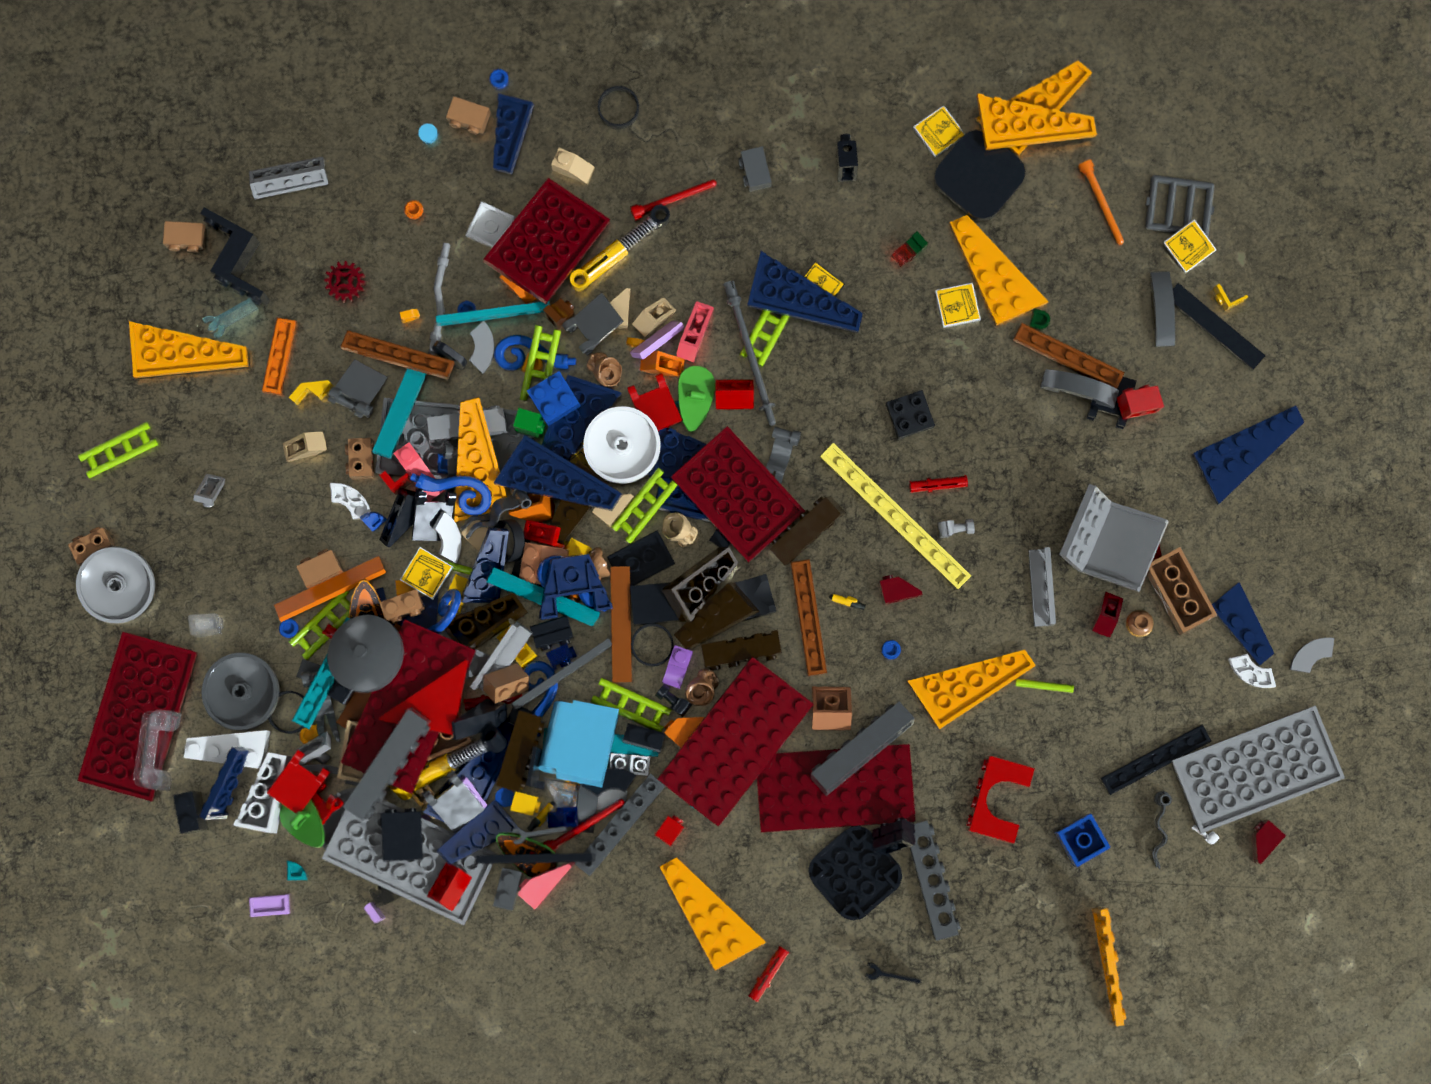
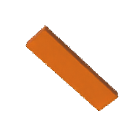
(279, 356)

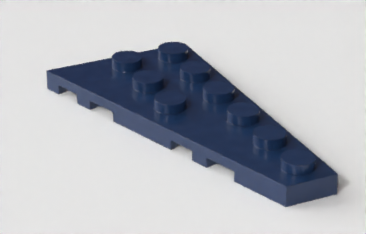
(791, 294)
(568, 433)
(675, 452)
(1237, 456)
(480, 771)

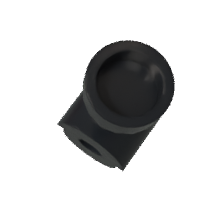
(679, 705)

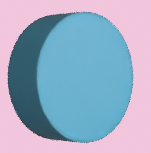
(428, 133)

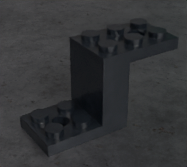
(234, 257)

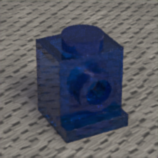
(561, 656)
(563, 817)

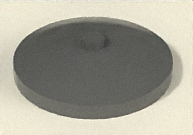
(365, 653)
(240, 691)

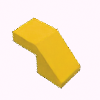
(318, 388)

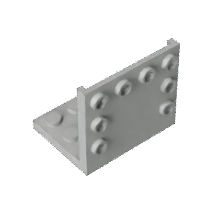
(1112, 540)

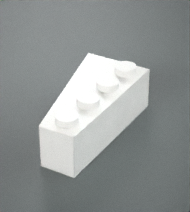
(216, 747)
(261, 810)

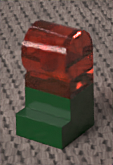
(910, 249)

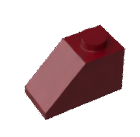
(896, 589)
(1108, 614)
(1265, 840)

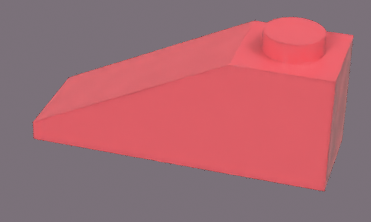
(694, 331)
(414, 464)
(540, 885)

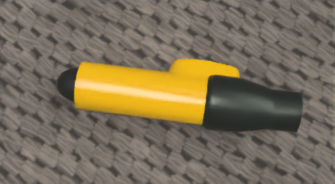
(849, 601)
(541, 817)

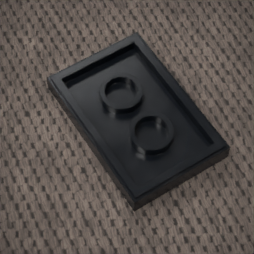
(645, 557)

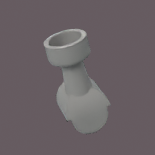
(948, 528)

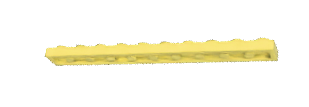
(895, 516)

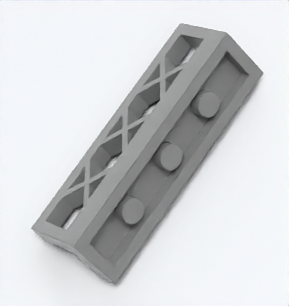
(288, 180)
(1042, 587)
(505, 652)

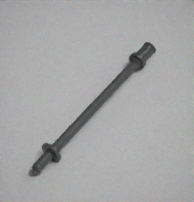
(734, 301)

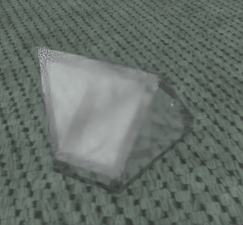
(563, 793)

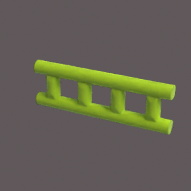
(771, 339)
(534, 353)
(106, 447)
(644, 517)
(313, 625)
(643, 702)

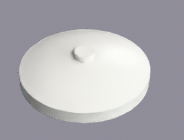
(622, 445)

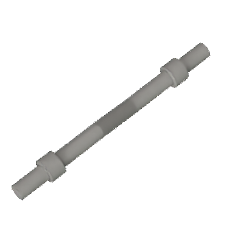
(442, 263)

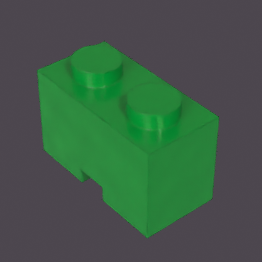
(529, 423)

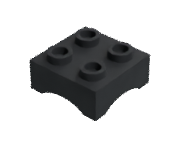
(910, 414)
(759, 593)

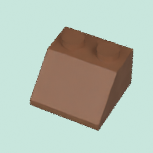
(533, 556)
(831, 708)

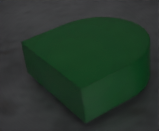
(1040, 319)

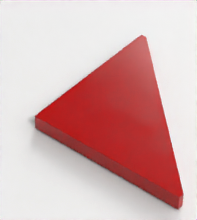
(436, 701)

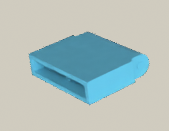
(579, 742)

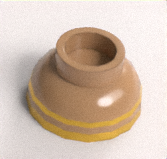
(1139, 623)

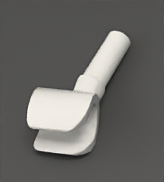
(1211, 838)

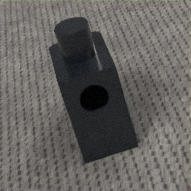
(846, 159)

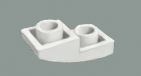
(633, 763)

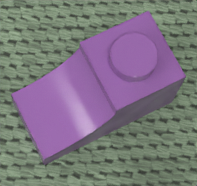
(677, 667)

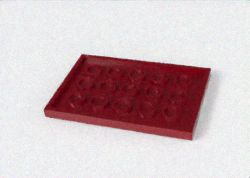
(546, 241)
(737, 494)

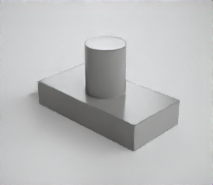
(209, 490)
(316, 749)

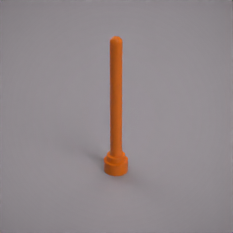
(1087, 169)

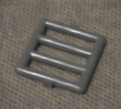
(1173, 183)

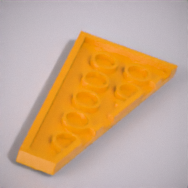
(1053, 91)
(1022, 124)
(998, 279)
(173, 352)
(475, 456)
(961, 688)
(714, 923)
(1109, 958)

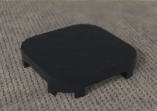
(979, 178)
(854, 874)

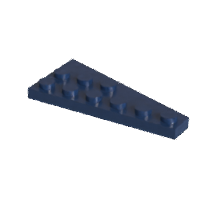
(545, 473)

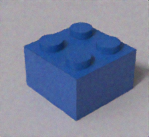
(553, 398)
(1082, 840)

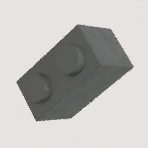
(755, 169)
(508, 889)

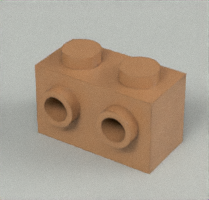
(468, 115)
(184, 236)
(360, 458)
(84, 546)
(319, 568)
(402, 606)
(505, 683)

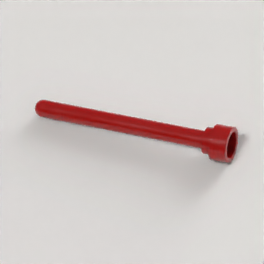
(639, 210)
(554, 844)

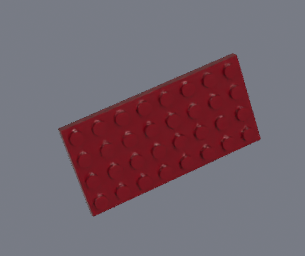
(424, 661)
(141, 679)
(735, 741)
(868, 797)

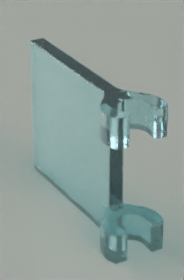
(230, 316)

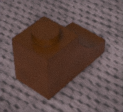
(559, 313)

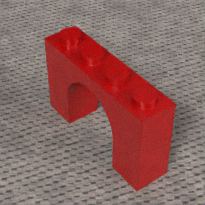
(982, 820)

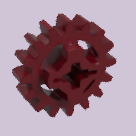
(349, 276)

